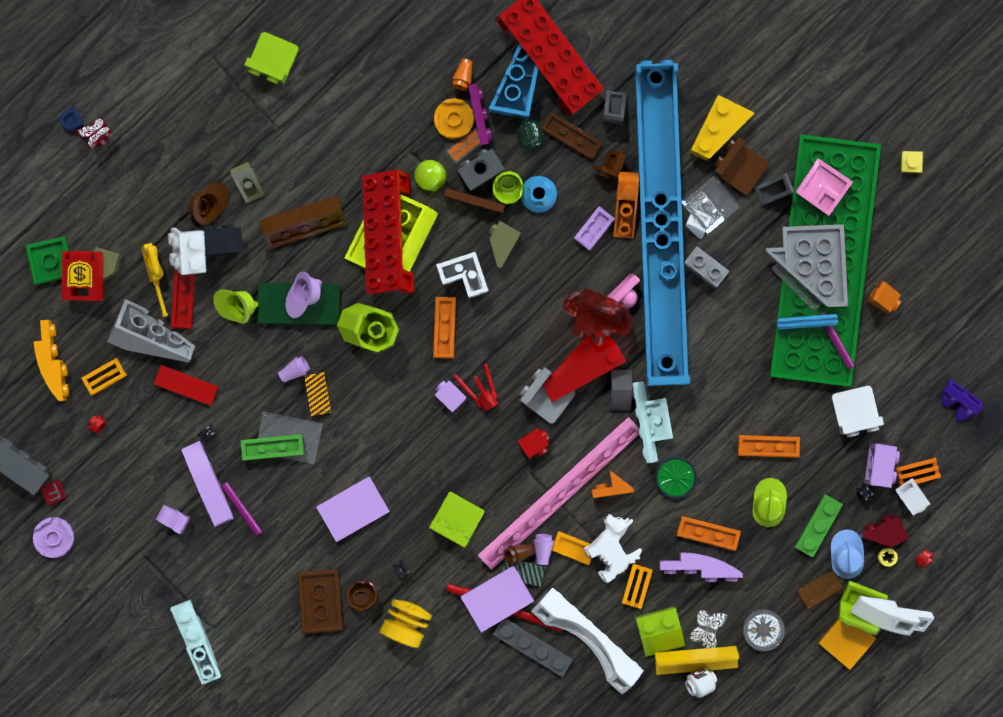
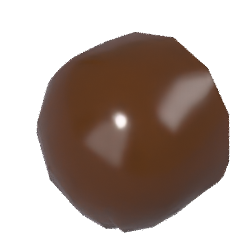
(362, 596)

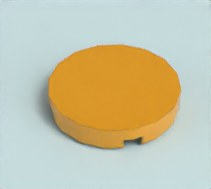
(453, 118)

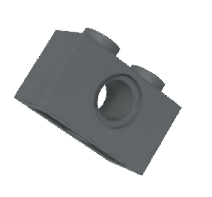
(474, 180)

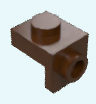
(612, 165)

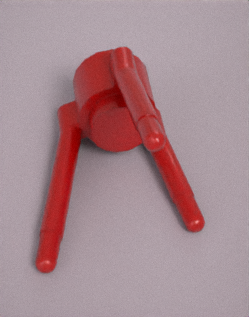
(486, 399)

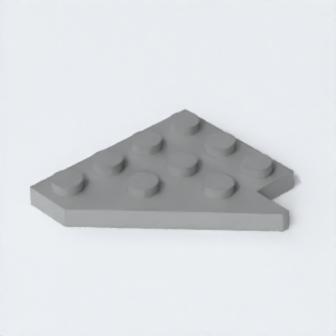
(815, 260)

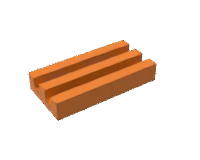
(935, 468)

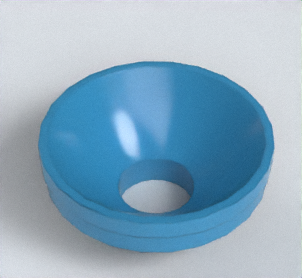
(538, 205)

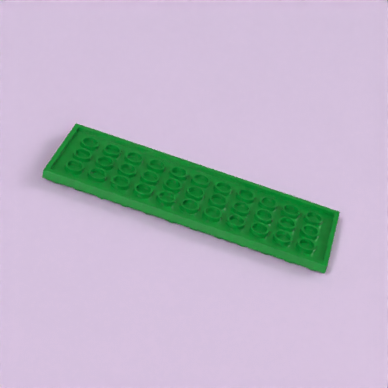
(809, 352)

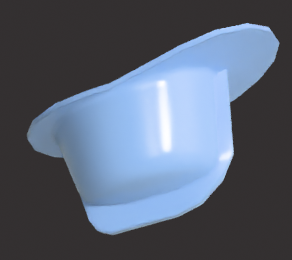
(847, 554)

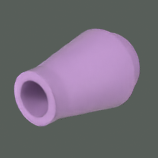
(295, 369)
(543, 547)

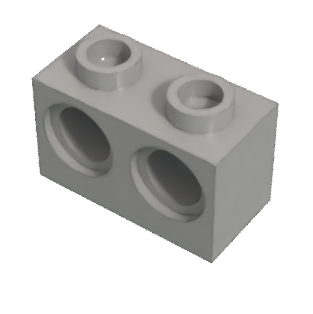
(706, 267)

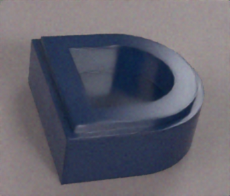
(71, 119)

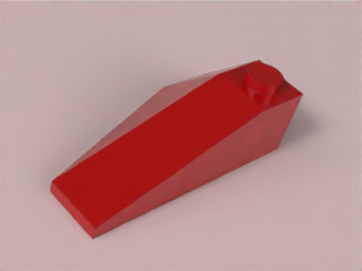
(583, 366)

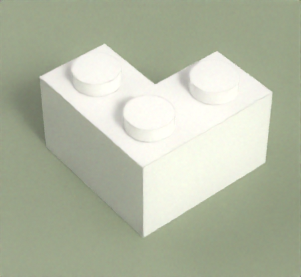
(464, 268)

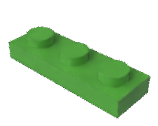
(272, 447)
(818, 525)

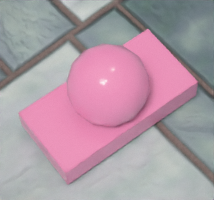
(624, 291)

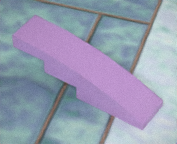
(207, 483)

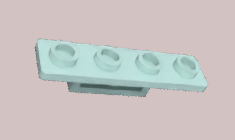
(653, 421)

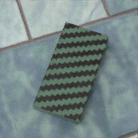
(529, 572)

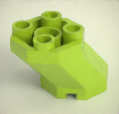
(368, 327)

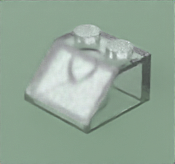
(711, 204)

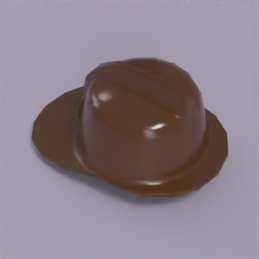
(209, 203)

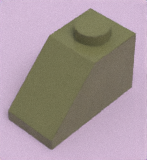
(502, 242)

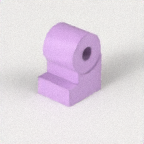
(173, 519)

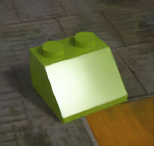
(660, 631)

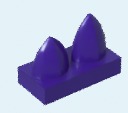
(968, 404)

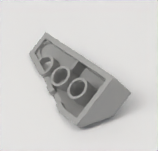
(141, 333)

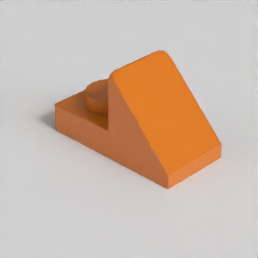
(617, 487)

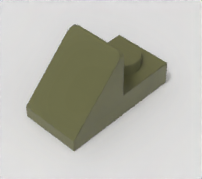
(247, 182)

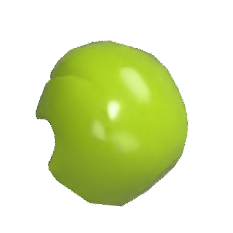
(430, 175)
(508, 187)

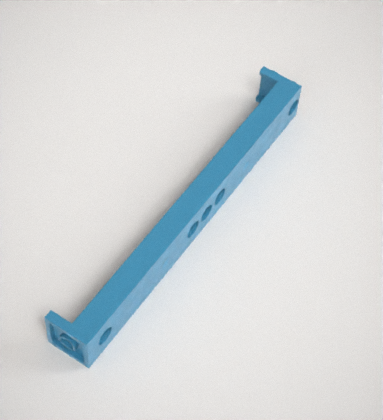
(660, 175)

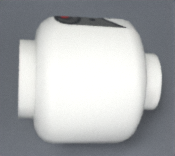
(701, 682)

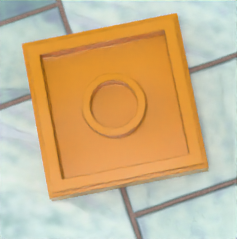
(846, 643)

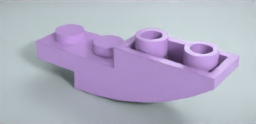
(709, 567)

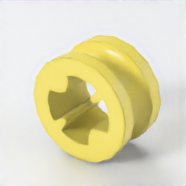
(885, 562)

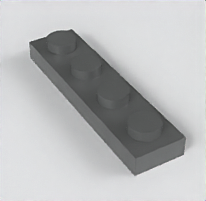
(533, 646)

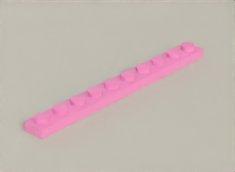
(560, 492)

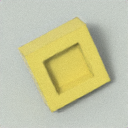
(911, 161)

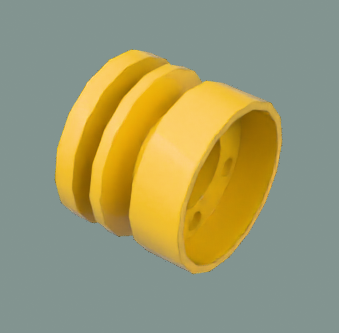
(405, 623)

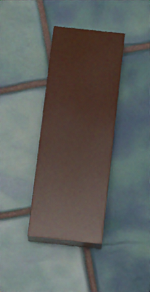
(571, 135)
(474, 201)

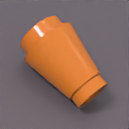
(463, 75)

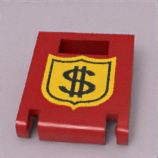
(82, 270)

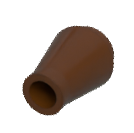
(517, 553)

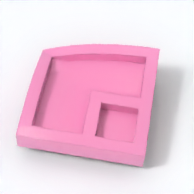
(823, 186)

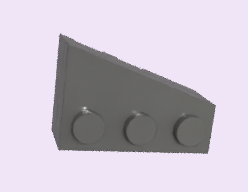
(20, 467)

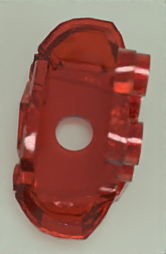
(583, 305)

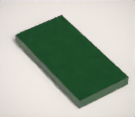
(273, 308)

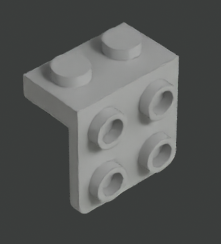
(538, 400)

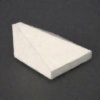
(695, 227)

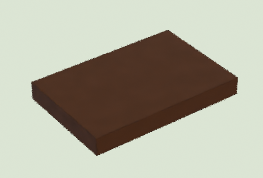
(320, 601)

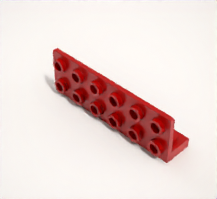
(550, 54)
(384, 232)

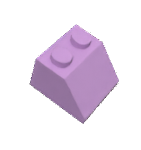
(881, 465)

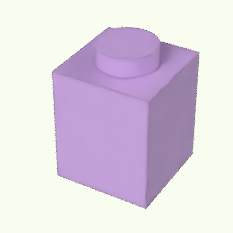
(449, 395)

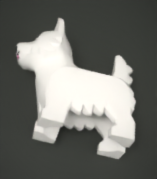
(609, 550)

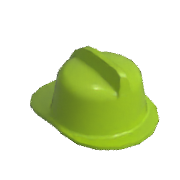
(234, 305)
(769, 502)

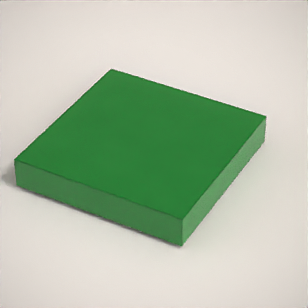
(46, 259)

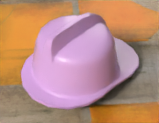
(303, 293)

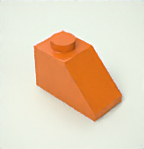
(884, 297)

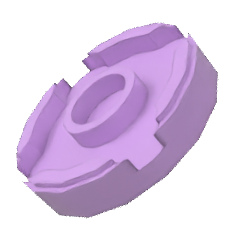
(53, 537)

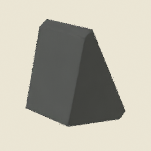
(614, 107)
(774, 189)
(621, 390)

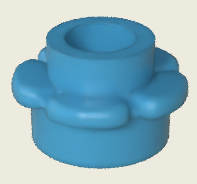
(668, 276)

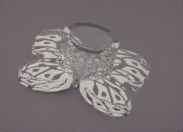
(707, 628)

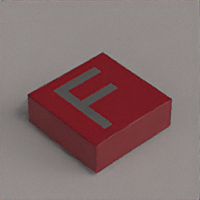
(53, 492)

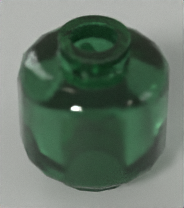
(530, 134)

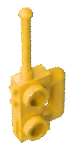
(154, 270)

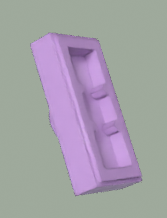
(594, 228)

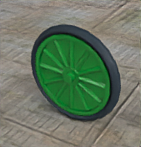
(675, 477)

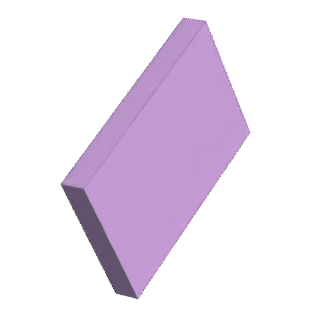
(352, 509)
(497, 598)

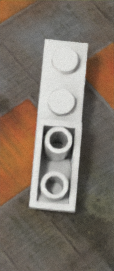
(890, 617)

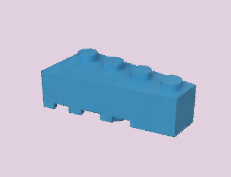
(517, 87)

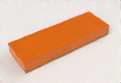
(444, 327)
(768, 446)
(708, 533)

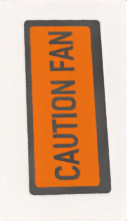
(464, 146)

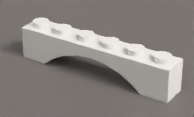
(618, 667)

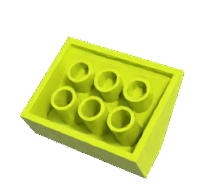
(415, 227)

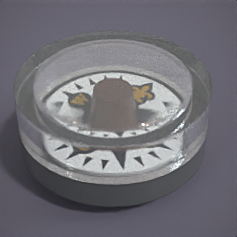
(763, 629)

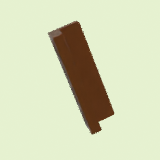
(303, 222)

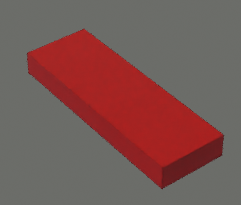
(183, 300)
(186, 385)

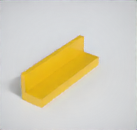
(694, 659)

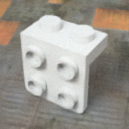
(187, 251)
(856, 411)

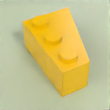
(720, 125)

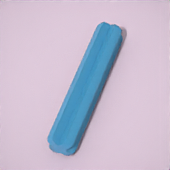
(807, 321)

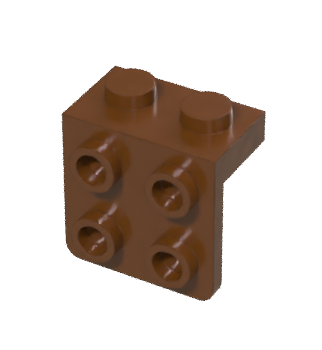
(740, 166)

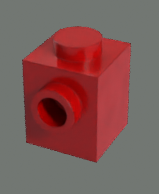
(535, 443)

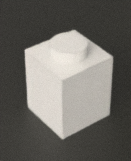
(913, 497)

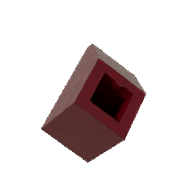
(887, 532)

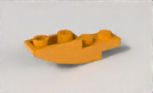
(51, 369)

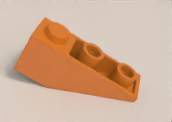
(626, 204)

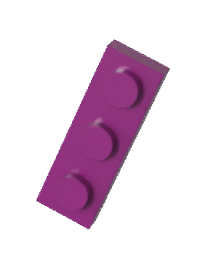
(480, 115)

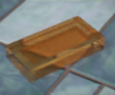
(820, 589)

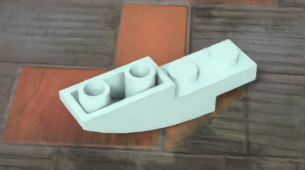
(196, 642)

